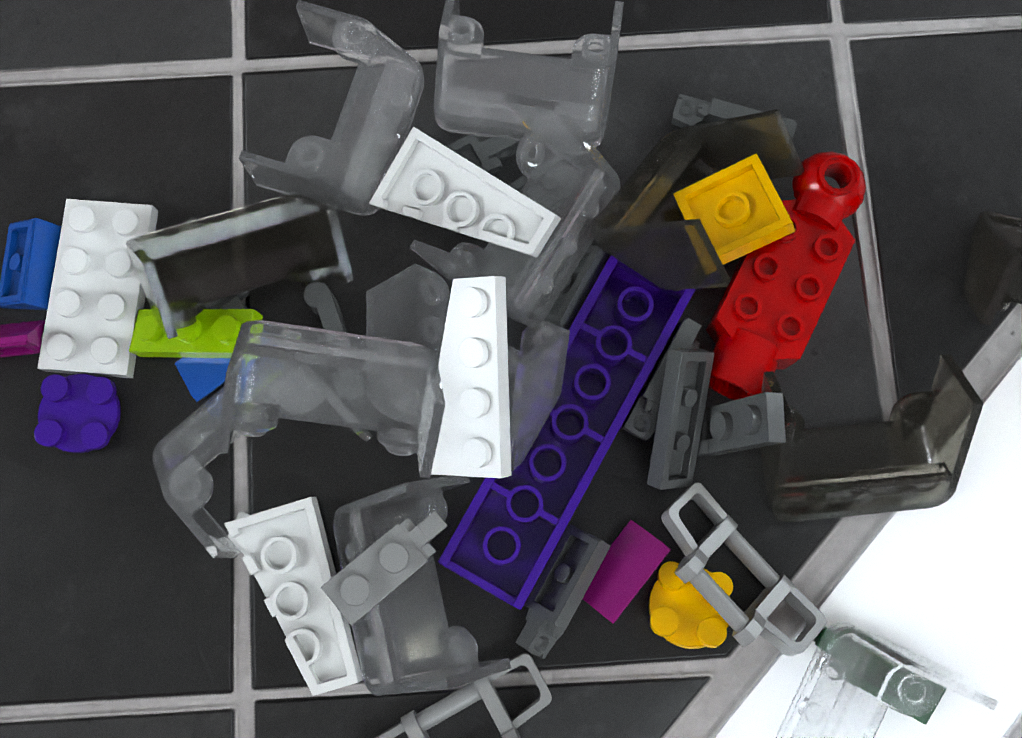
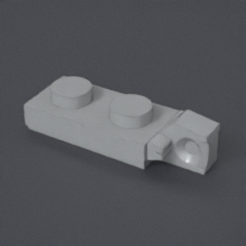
(383, 567)

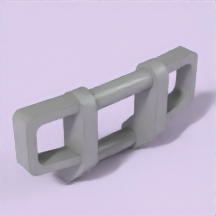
(753, 621)
(418, 723)

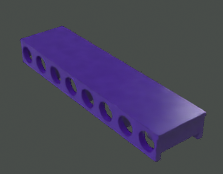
(608, 359)

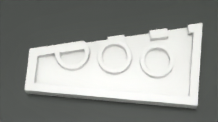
(455, 194)
(475, 382)
(291, 562)

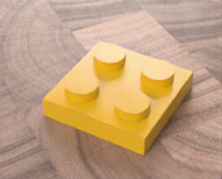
(737, 209)

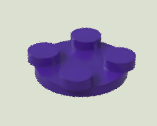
(77, 412)

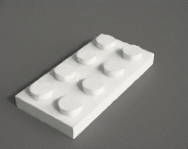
(95, 290)

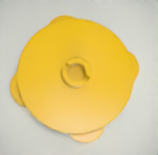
(683, 613)

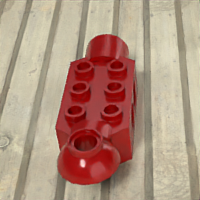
(786, 284)

